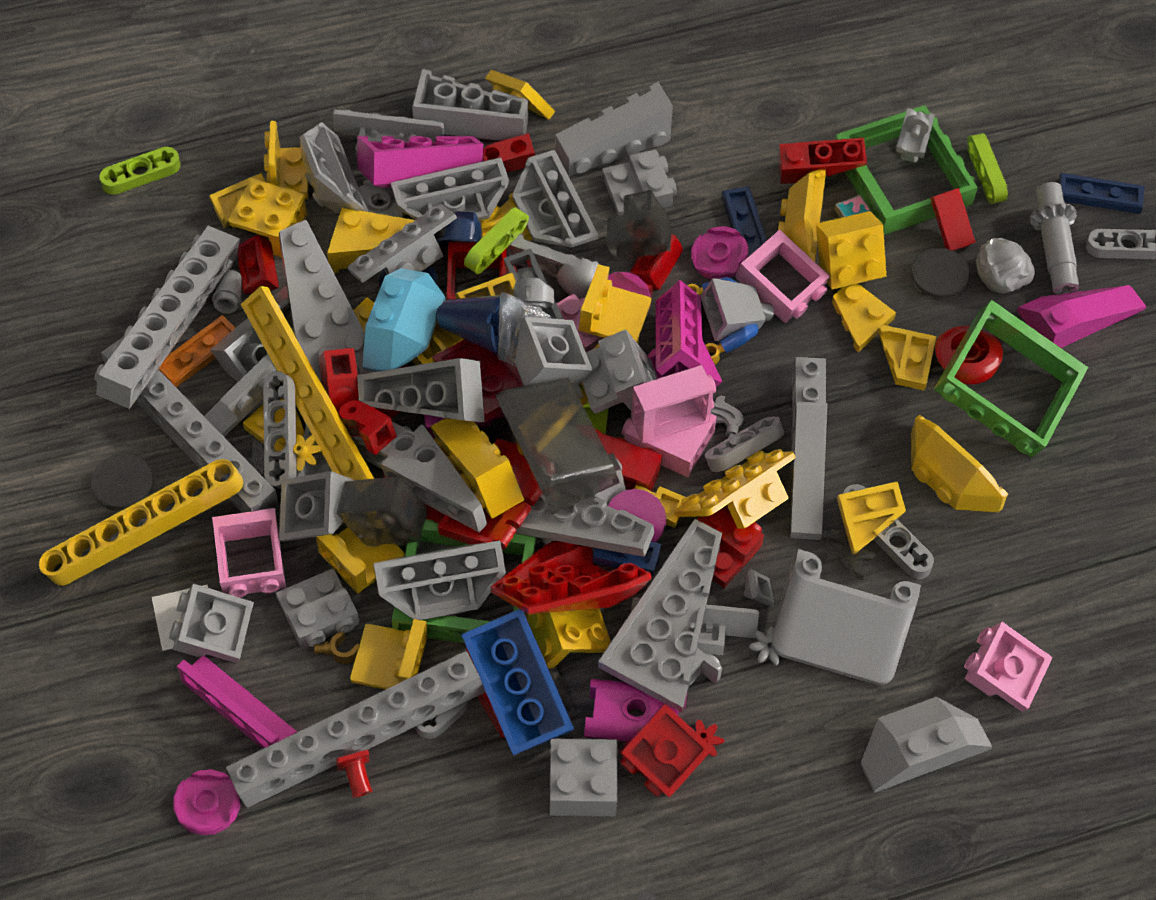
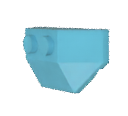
(401, 320)

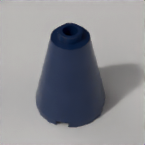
(472, 320)

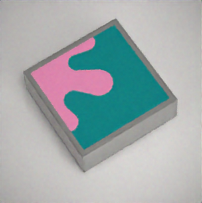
(851, 207)

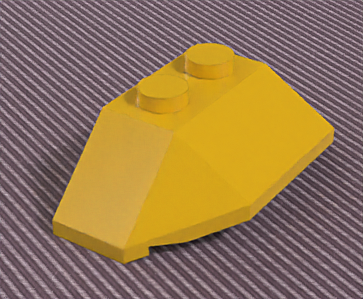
(803, 211)
(952, 470)

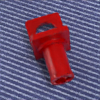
(356, 772)

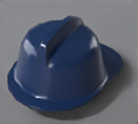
(463, 229)

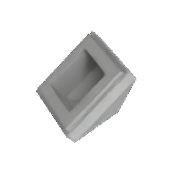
(758, 588)

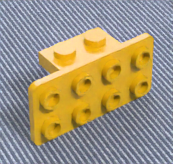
(746, 489)

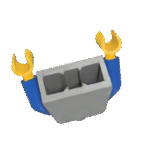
(732, 313)

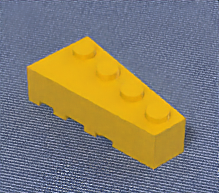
(479, 464)

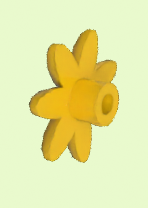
(304, 451)

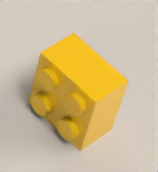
(851, 249)

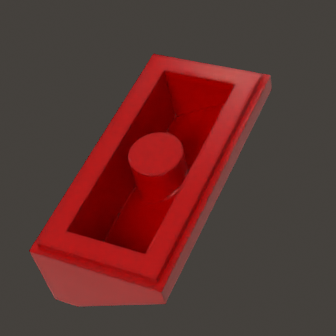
(257, 264)
(656, 268)

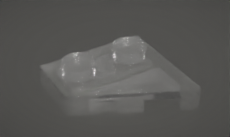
(510, 316)

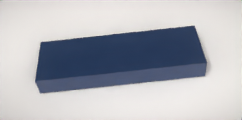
(1102, 193)
(744, 216)

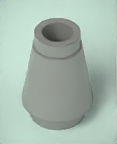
(228, 293)

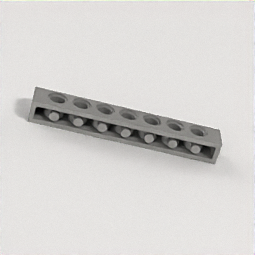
(166, 317)
(201, 439)
(355, 729)

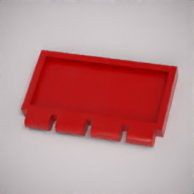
(503, 526)

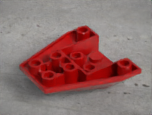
(567, 580)

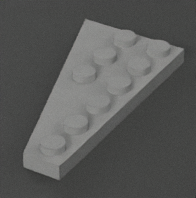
(590, 525)

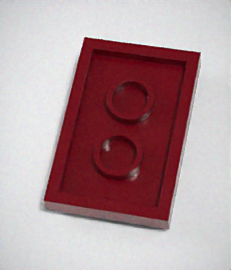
(494, 373)

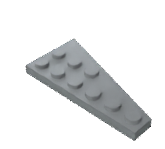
(318, 305)
(663, 630)

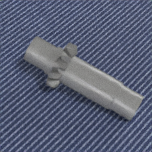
(1054, 221)

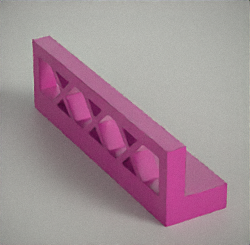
(678, 328)
(234, 702)

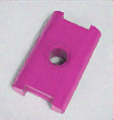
(612, 708)

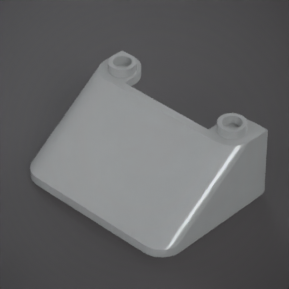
(841, 625)

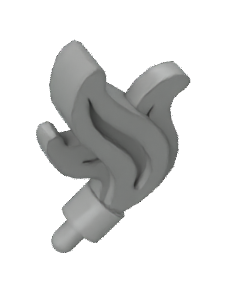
(728, 415)

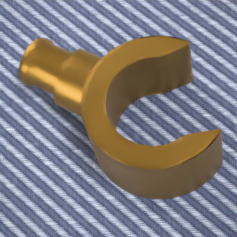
(329, 648)

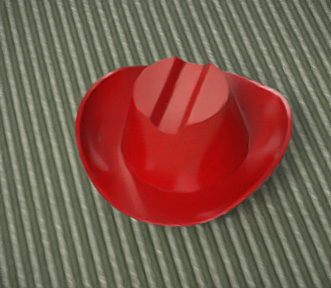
(981, 359)

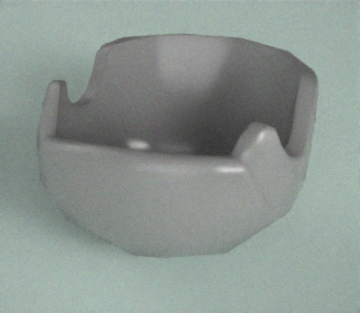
(577, 278)

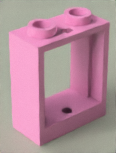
(783, 308)
(672, 403)
(246, 526)

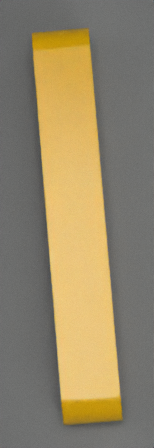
(126, 522)

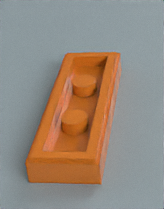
(195, 352)

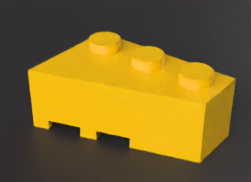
(358, 234)

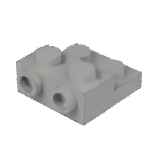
(641, 173)
(318, 608)
(211, 624)

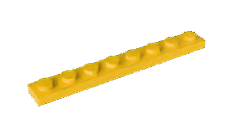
(309, 392)

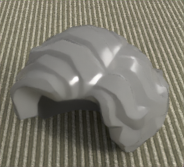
(1004, 266)

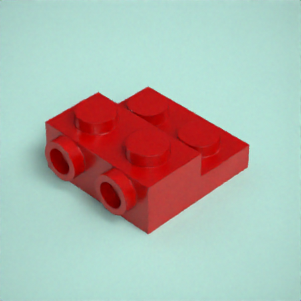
(736, 545)
(664, 752)

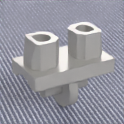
(914, 135)

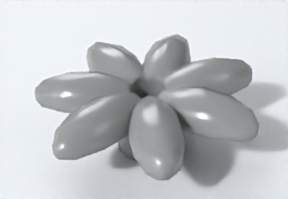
(764, 645)

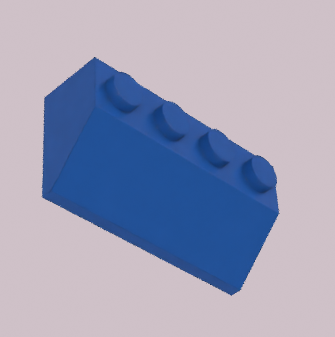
(518, 682)

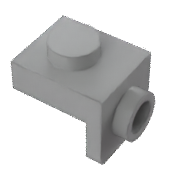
(707, 665)

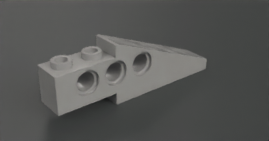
(809, 448)
(427, 474)

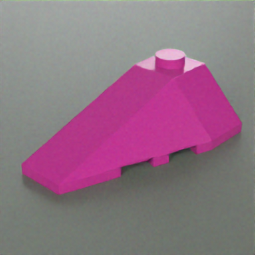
(1079, 314)

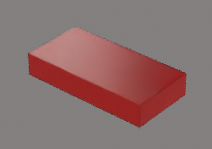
(952, 219)

